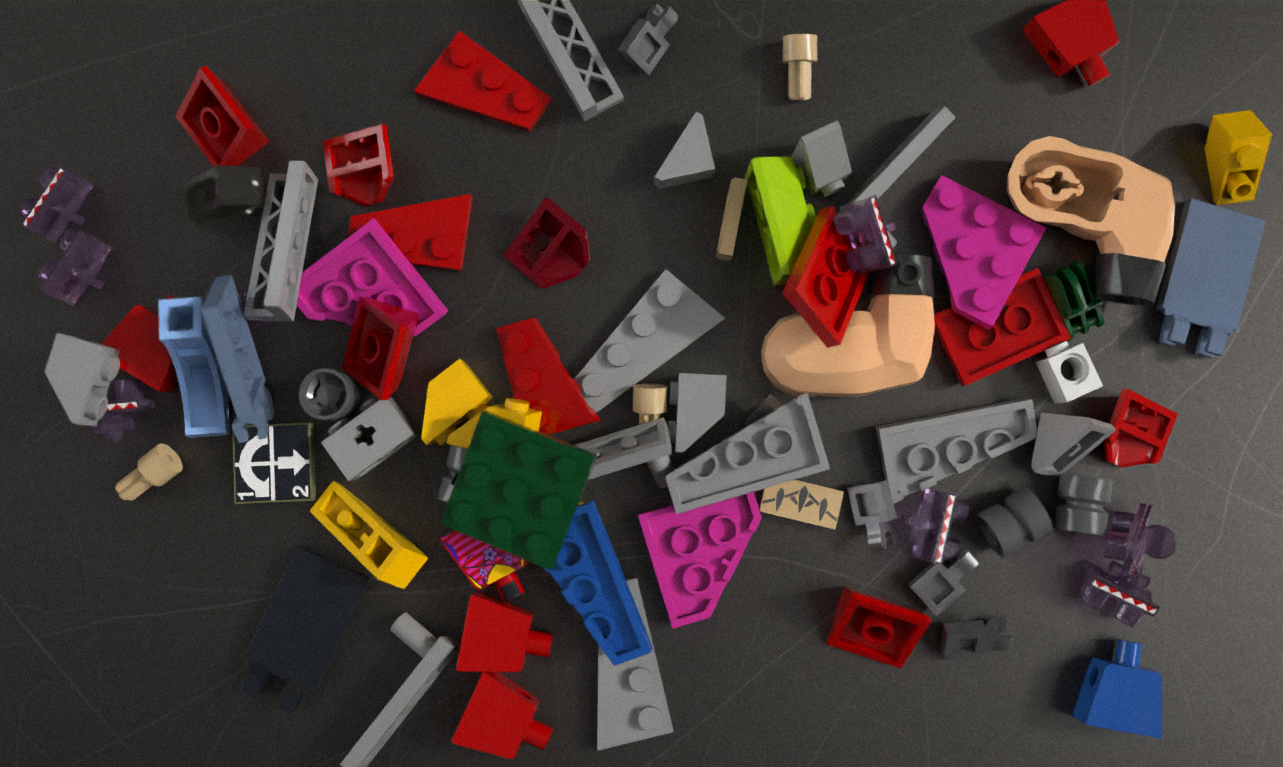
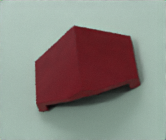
(550, 246)

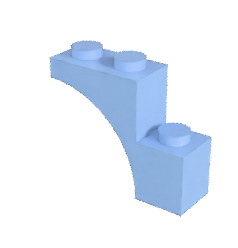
(196, 365)

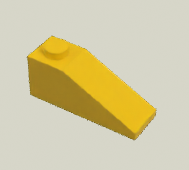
(368, 536)

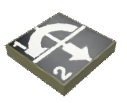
(275, 467)

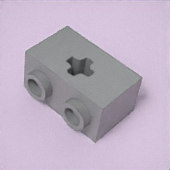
(359, 457)

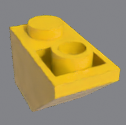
(1236, 156)
(451, 400)

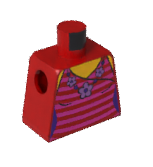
(486, 564)

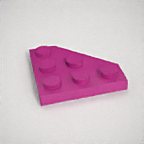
(978, 248)
(366, 267)
(698, 552)

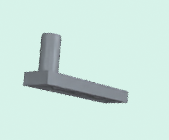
(903, 157)
(631, 447)
(436, 656)

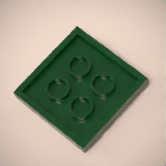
(518, 489)

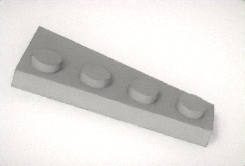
(649, 336)
(940, 445)
(759, 456)
(631, 694)

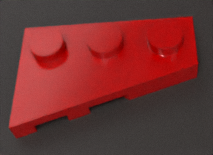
(481, 83)
(426, 232)
(541, 377)

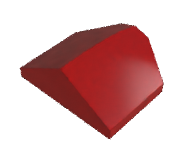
(360, 165)
(1140, 430)

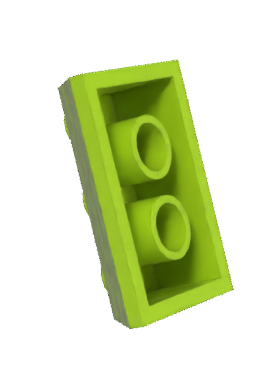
(780, 211)

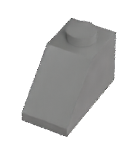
(823, 159)

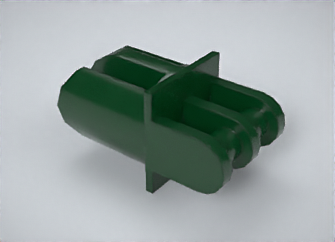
(1074, 297)

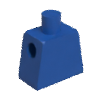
(1122, 693)

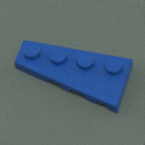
(598, 588)

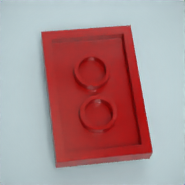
(822, 283)
(1022, 329)

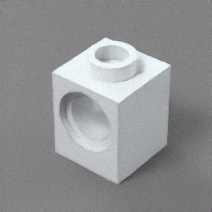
(1084, 373)

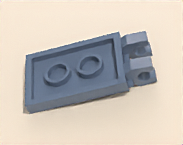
(1208, 275)
(237, 358)

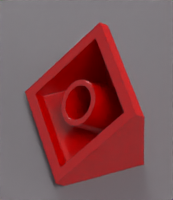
(219, 121)
(379, 345)
(876, 627)

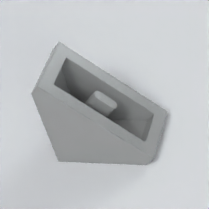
(689, 158)
(1065, 441)

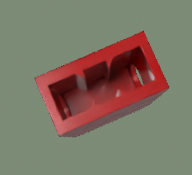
(1074, 37)
(141, 349)
(499, 636)
(500, 718)

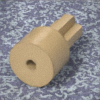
(799, 53)
(650, 401)
(153, 468)

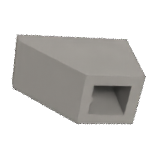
(81, 376)
(698, 407)

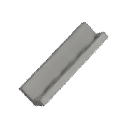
(560, 57)
(288, 247)

